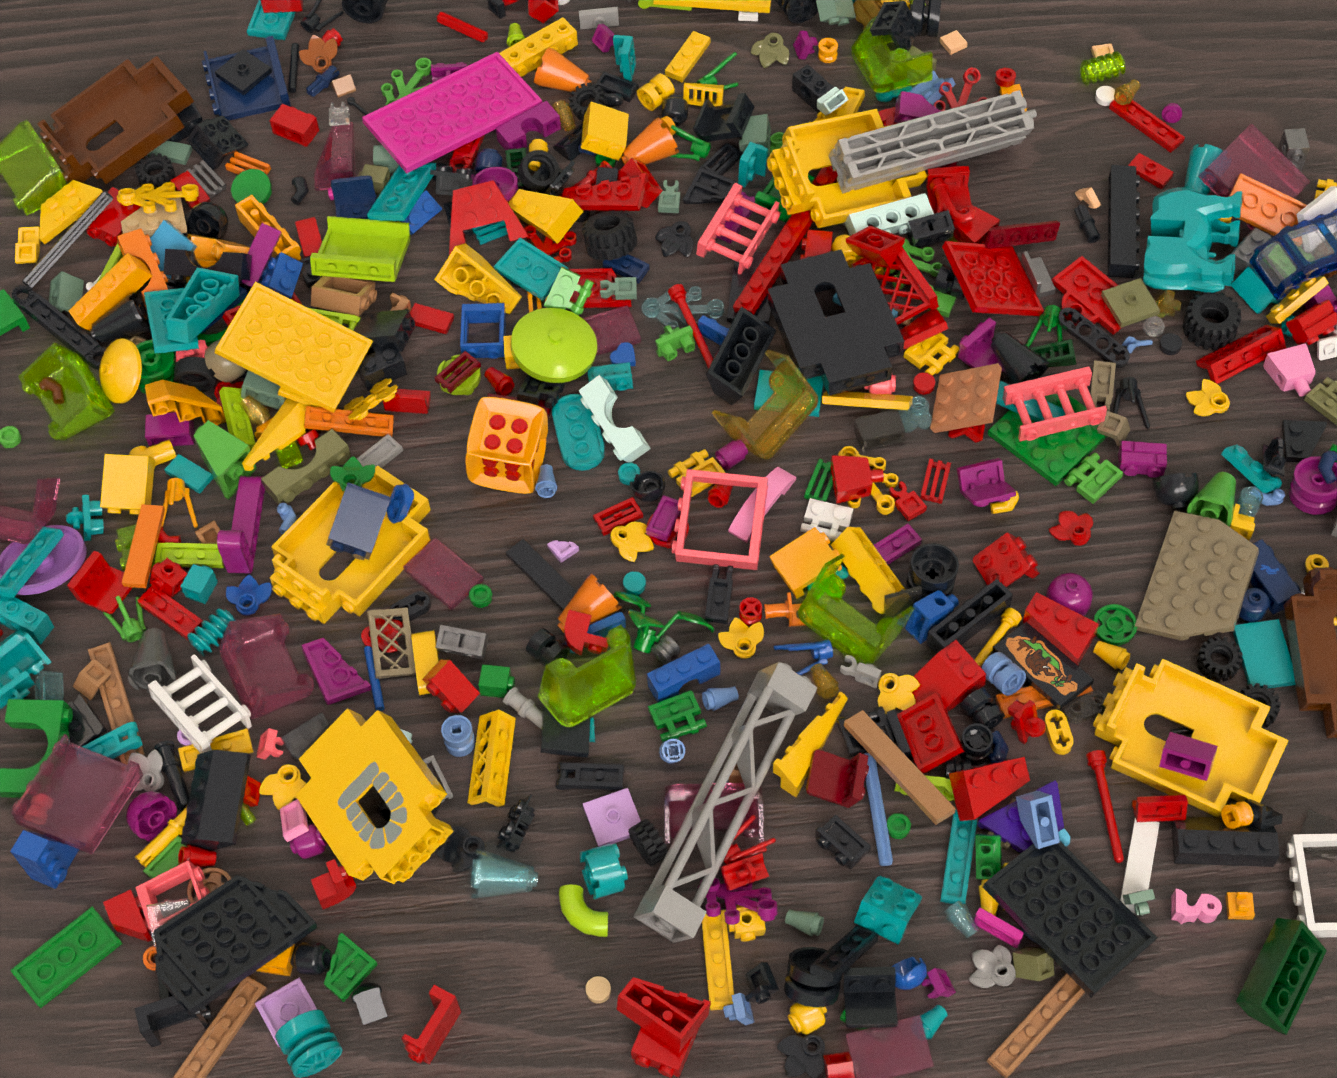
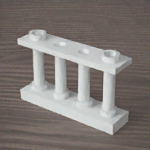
(189, 725)

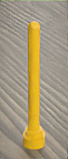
(1009, 619)

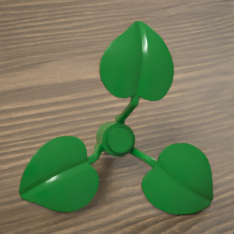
(646, 635)

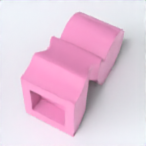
(1205, 909)

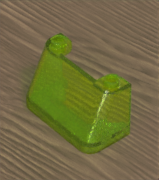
(29, 168)
(83, 396)
(584, 691)

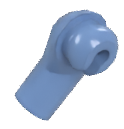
(1273, 498)
(287, 515)

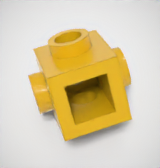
(749, 930)

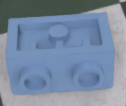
(930, 89)

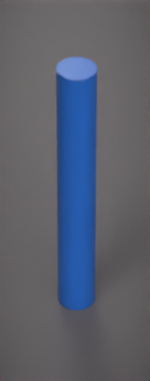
(375, 683)

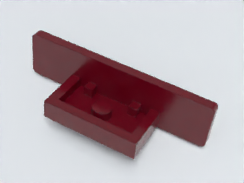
(1021, 234)

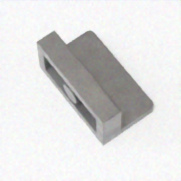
(1037, 275)

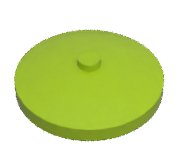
(553, 345)

